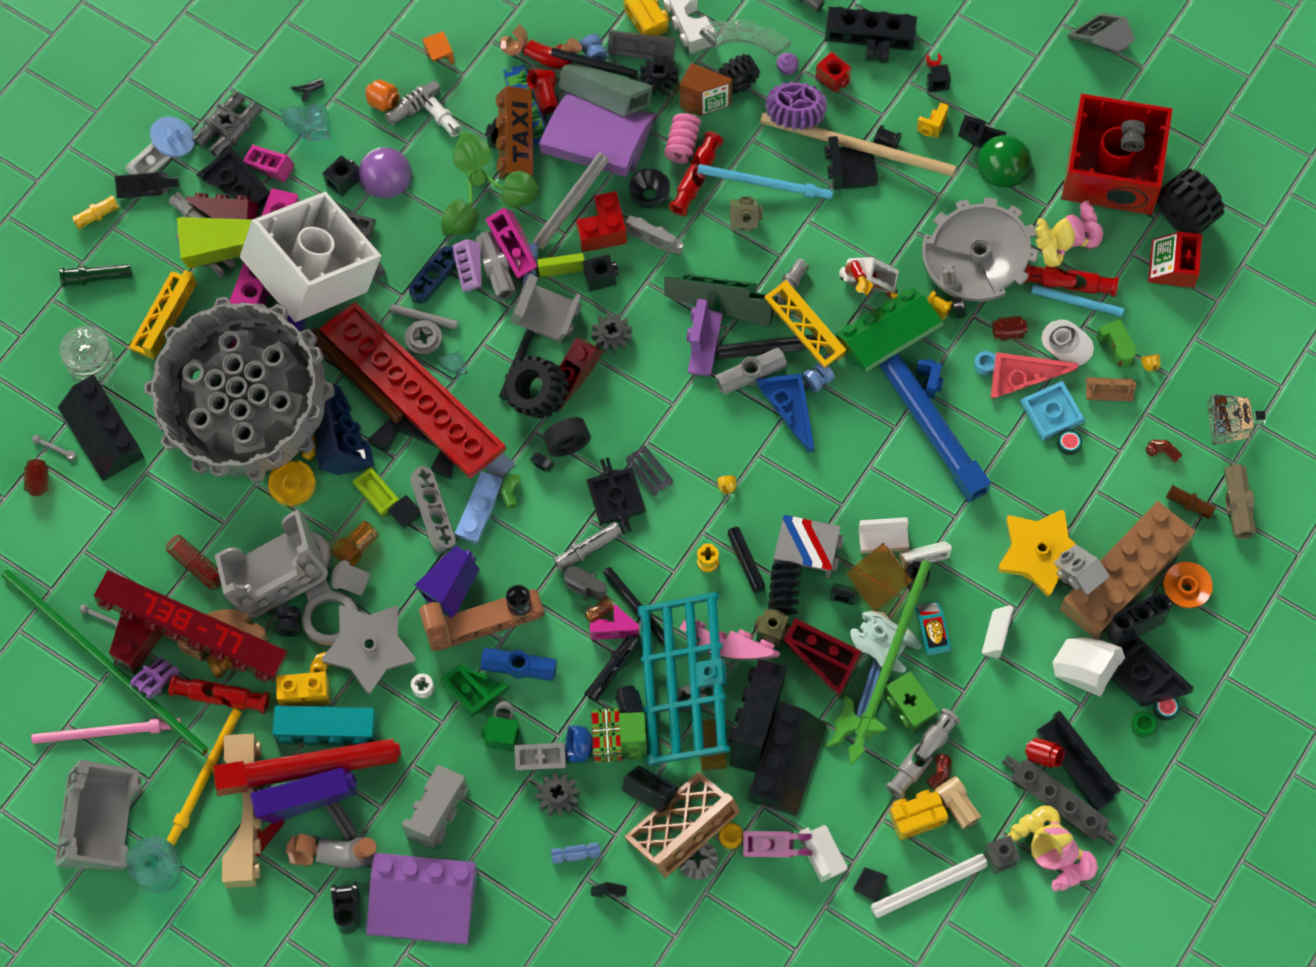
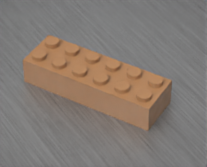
(1132, 568)

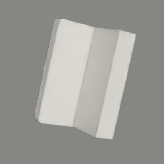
(888, 531)
(825, 854)

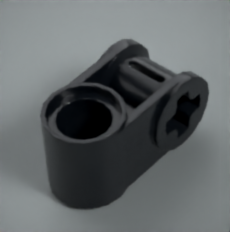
(346, 902)

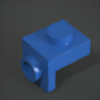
(931, 369)

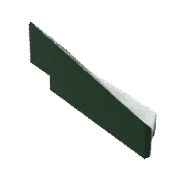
(723, 296)

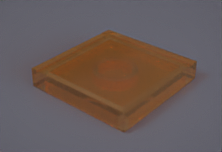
(879, 577)

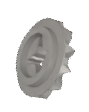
(430, 330)
(706, 866)

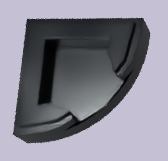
(959, 307)
(608, 888)

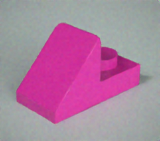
(619, 629)

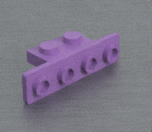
(703, 338)

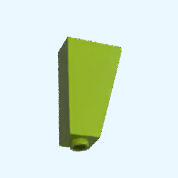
(210, 239)

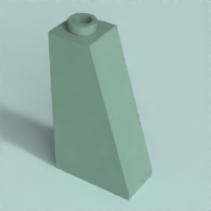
(605, 89)

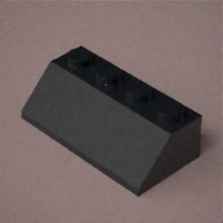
(99, 428)
(787, 759)

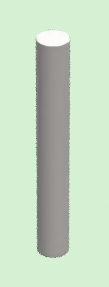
(419, 315)

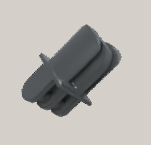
(585, 583)

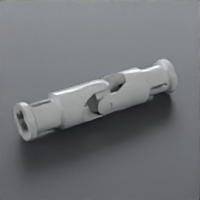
(932, 739)

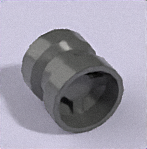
(1132, 139)

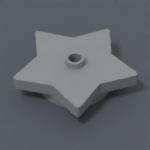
(368, 663)

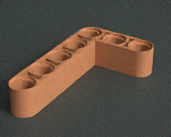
(473, 623)

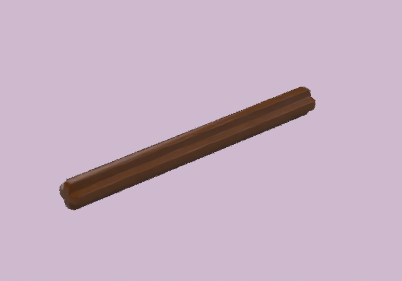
(357, 377)

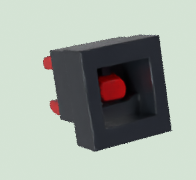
(939, 75)

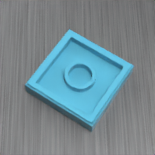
(1052, 411)

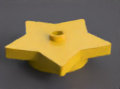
(1024, 553)

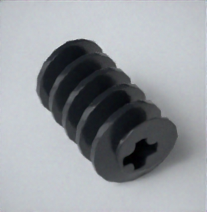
(783, 585)

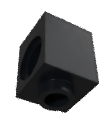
(344, 183)
(599, 281)

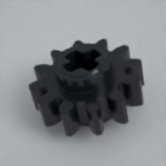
(659, 74)

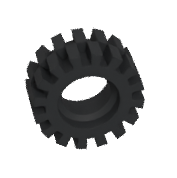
(742, 72)

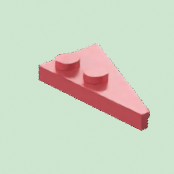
(1017, 372)

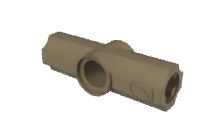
(1239, 501)

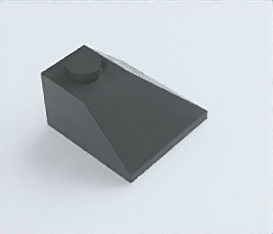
(1106, 32)

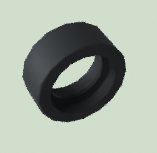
(567, 436)

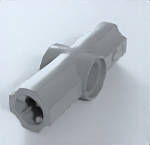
(495, 266)
(738, 377)

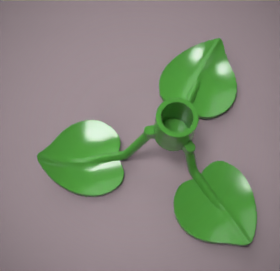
(468, 157)

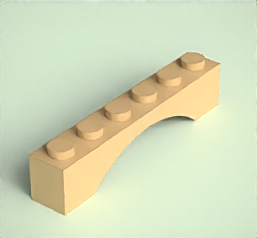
(240, 860)

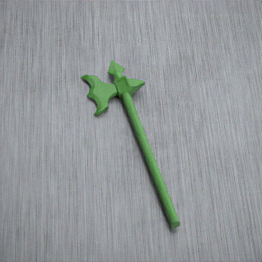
(867, 725)

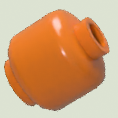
(382, 95)

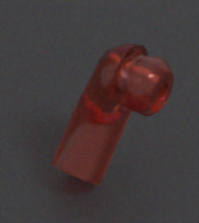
(1163, 446)

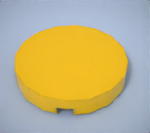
(292, 483)

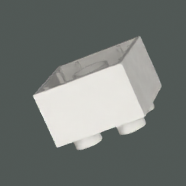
(310, 256)

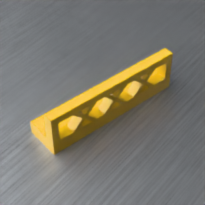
(167, 317)
(809, 320)

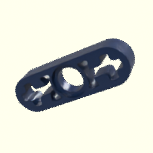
(432, 285)

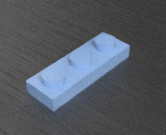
(479, 508)

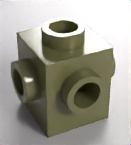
(745, 213)
(778, 630)

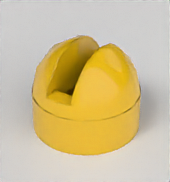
(1151, 362)
(727, 484)

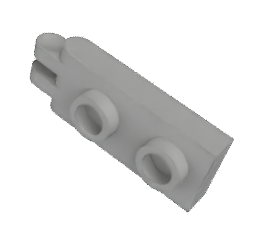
(653, 235)

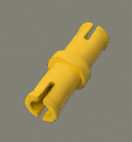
(95, 212)

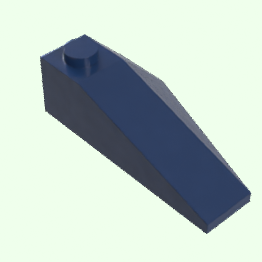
(338, 439)

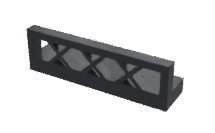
(1081, 762)

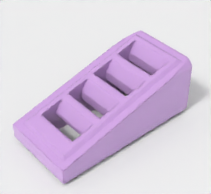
(467, 257)

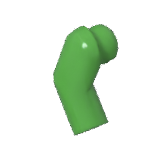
(507, 488)

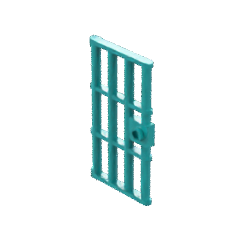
(701, 674)

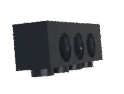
(859, 32)

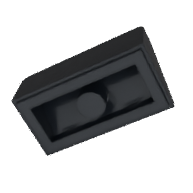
(649, 788)

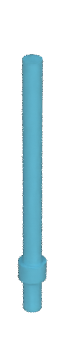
(808, 190)

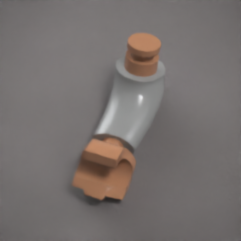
(335, 853)

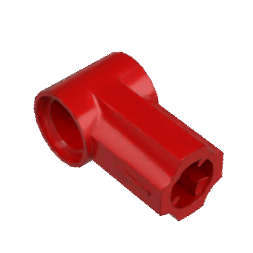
(543, 84)

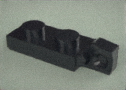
(144, 184)

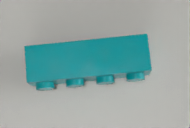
(324, 725)

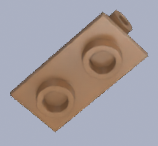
(1110, 389)

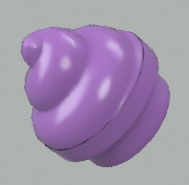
(787, 63)

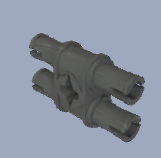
(227, 124)

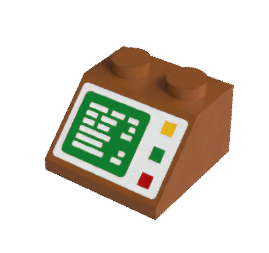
(704, 91)

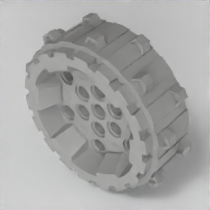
(204, 347)

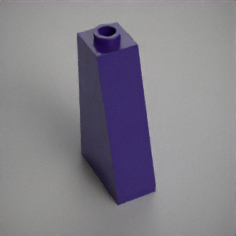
(303, 795)

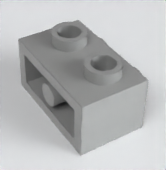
(1080, 569)

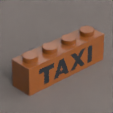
(514, 131)

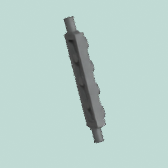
(1060, 798)

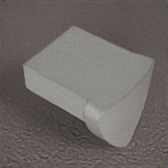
(349, 578)

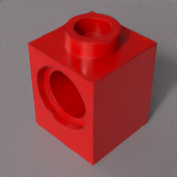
(833, 64)

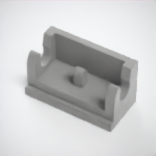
(540, 756)

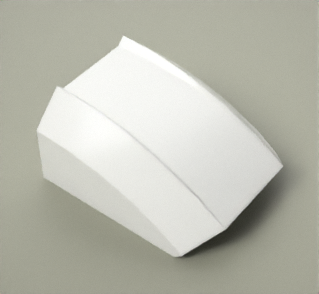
(1087, 663)

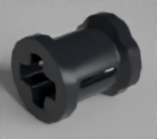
(887, 137)

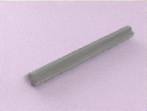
(571, 200)

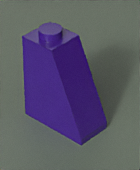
(449, 580)

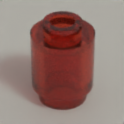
(1009, 328)
(36, 477)

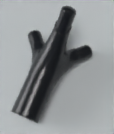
(308, 88)

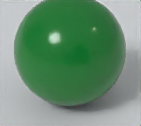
(1004, 161)

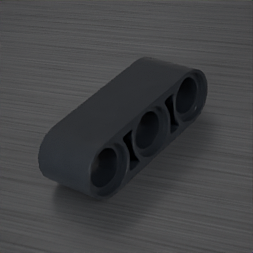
(1139, 618)

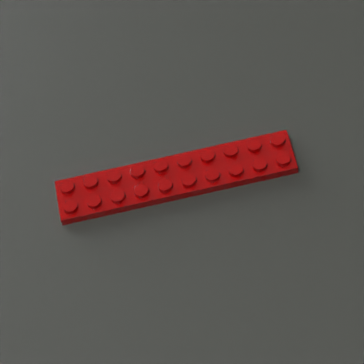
(413, 390)

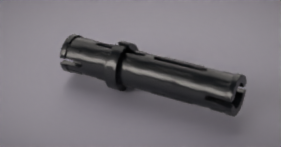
(618, 659)

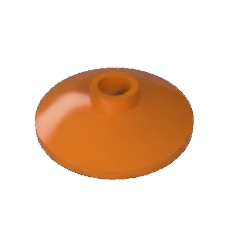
(1191, 575)

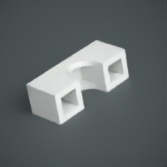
(688, 27)

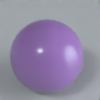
(384, 173)

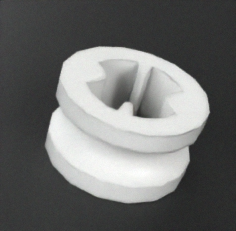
(426, 692)

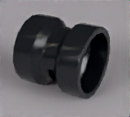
(877, 50)
(518, 594)
(288, 621)

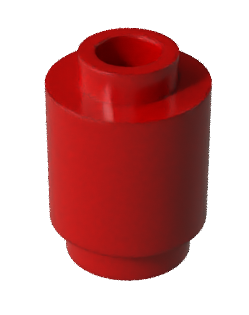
(1044, 752)

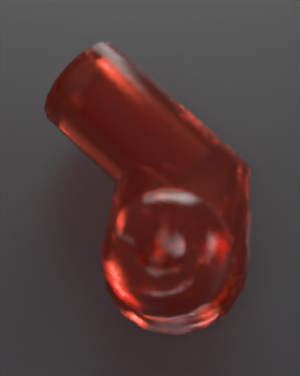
(943, 773)

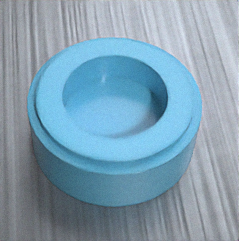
(984, 363)

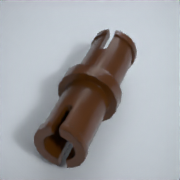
(1190, 501)

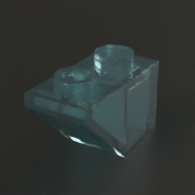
(308, 121)

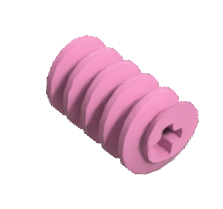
(682, 138)

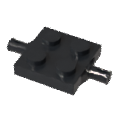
(615, 496)

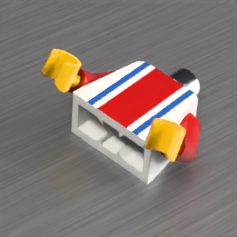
(870, 275)

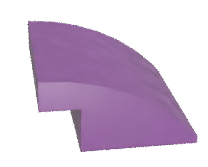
(585, 129)

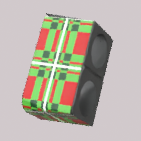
(606, 735)

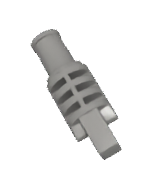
(412, 102)

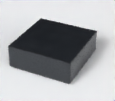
(404, 511)

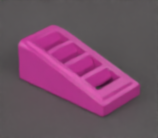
(280, 169)

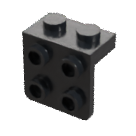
(849, 166)

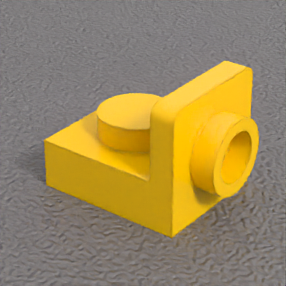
(935, 123)

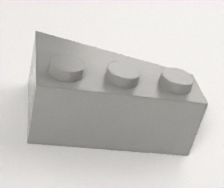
(436, 807)

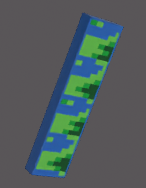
(518, 78)

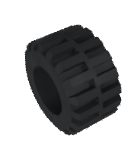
(520, 381)

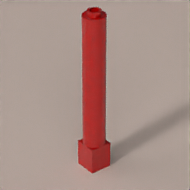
(239, 776)

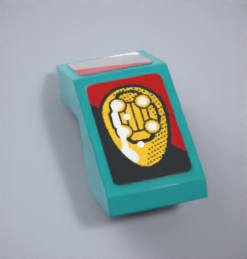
(933, 628)

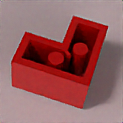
(606, 228)

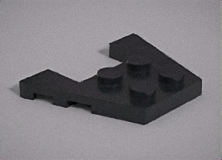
(386, 434)

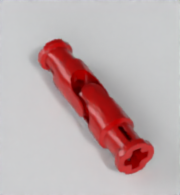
(687, 188)
(1057, 277)
(231, 696)

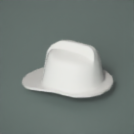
(1067, 342)

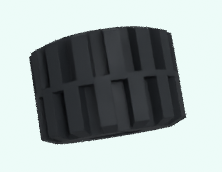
(1190, 202)

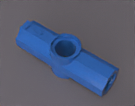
(503, 661)

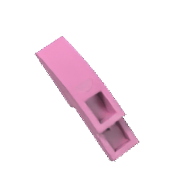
(737, 645)

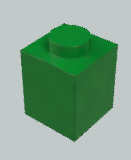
(500, 733)

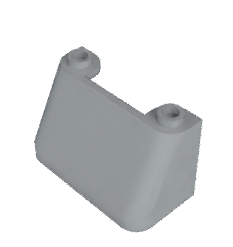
(274, 570)
(96, 816)

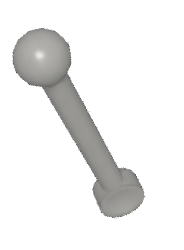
(71, 455)
(85, 609)

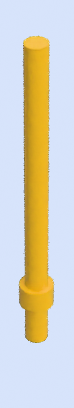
(182, 819)

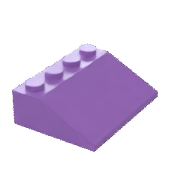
(421, 898)

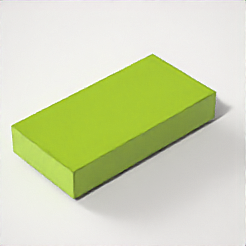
(560, 265)
(375, 491)

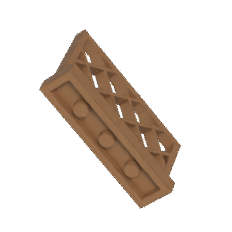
(693, 834)

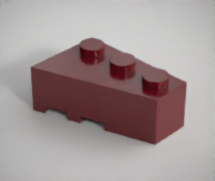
(132, 644)
(824, 655)

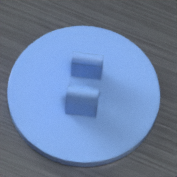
(171, 137)

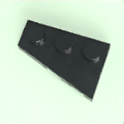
(234, 177)

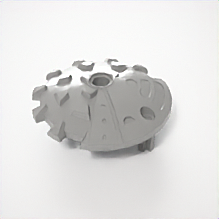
(976, 228)

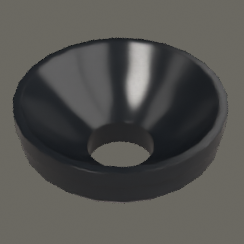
(649, 180)

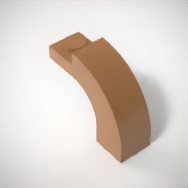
(234, 618)

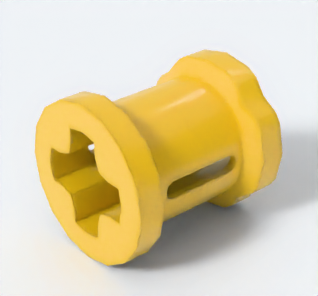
(940, 305)
(708, 565)

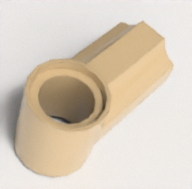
(955, 799)

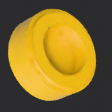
(731, 836)

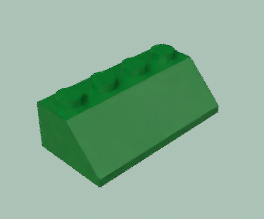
(888, 329)

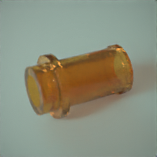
(599, 610)

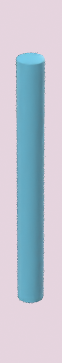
(1077, 300)

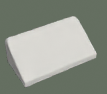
(147, 161)
(930, 553)
(997, 632)

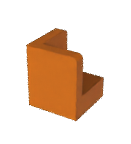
(438, 47)

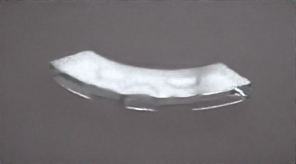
(744, 31)

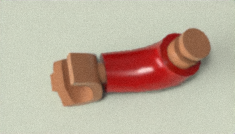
(536, 50)

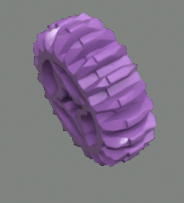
(796, 105)

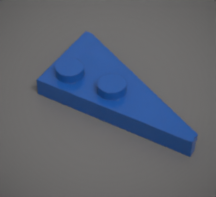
(789, 400)

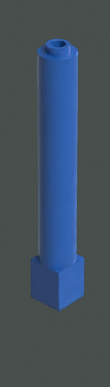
(967, 473)

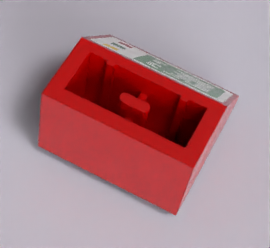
(1175, 259)

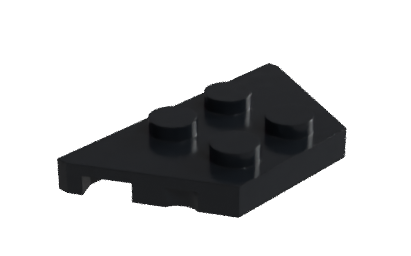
(1147, 675)

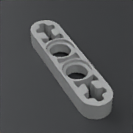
(436, 509)

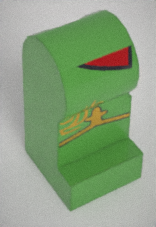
(1119, 342)

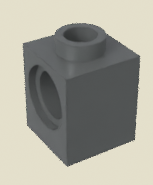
(1002, 854)

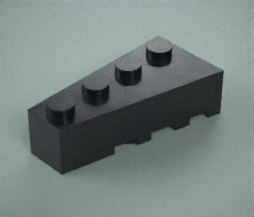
(756, 715)

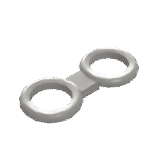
(321, 594)

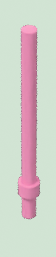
(153, 726)

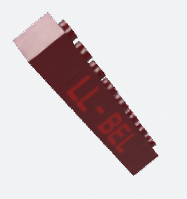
(190, 626)

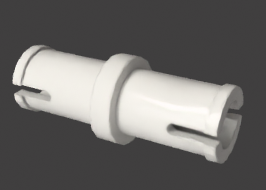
(443, 117)

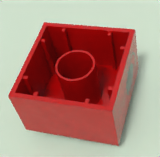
(1104, 171)

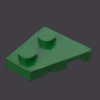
(472, 688)

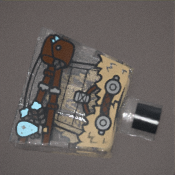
(1232, 418)

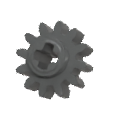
(620, 330)
(553, 787)

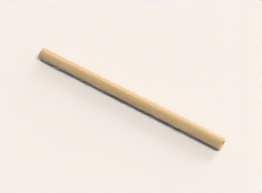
(871, 148)

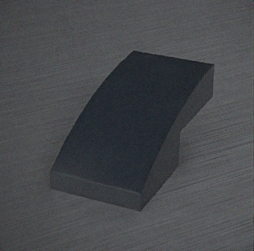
(975, 131)

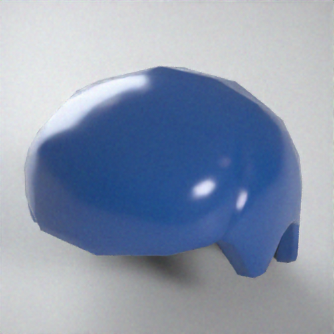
(578, 744)

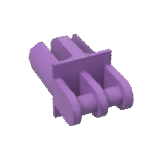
(154, 677)

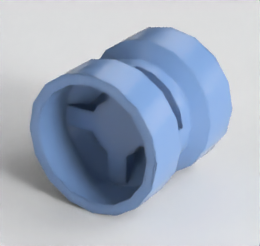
(592, 47)
(817, 377)

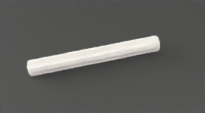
(929, 885)

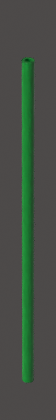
(104, 662)

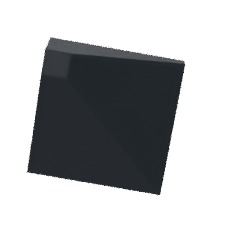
(870, 883)

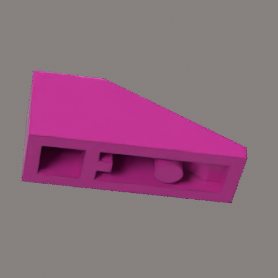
(512, 241)

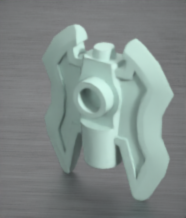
(878, 636)

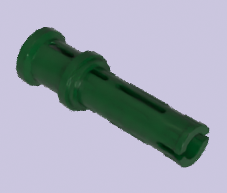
(84, 275)

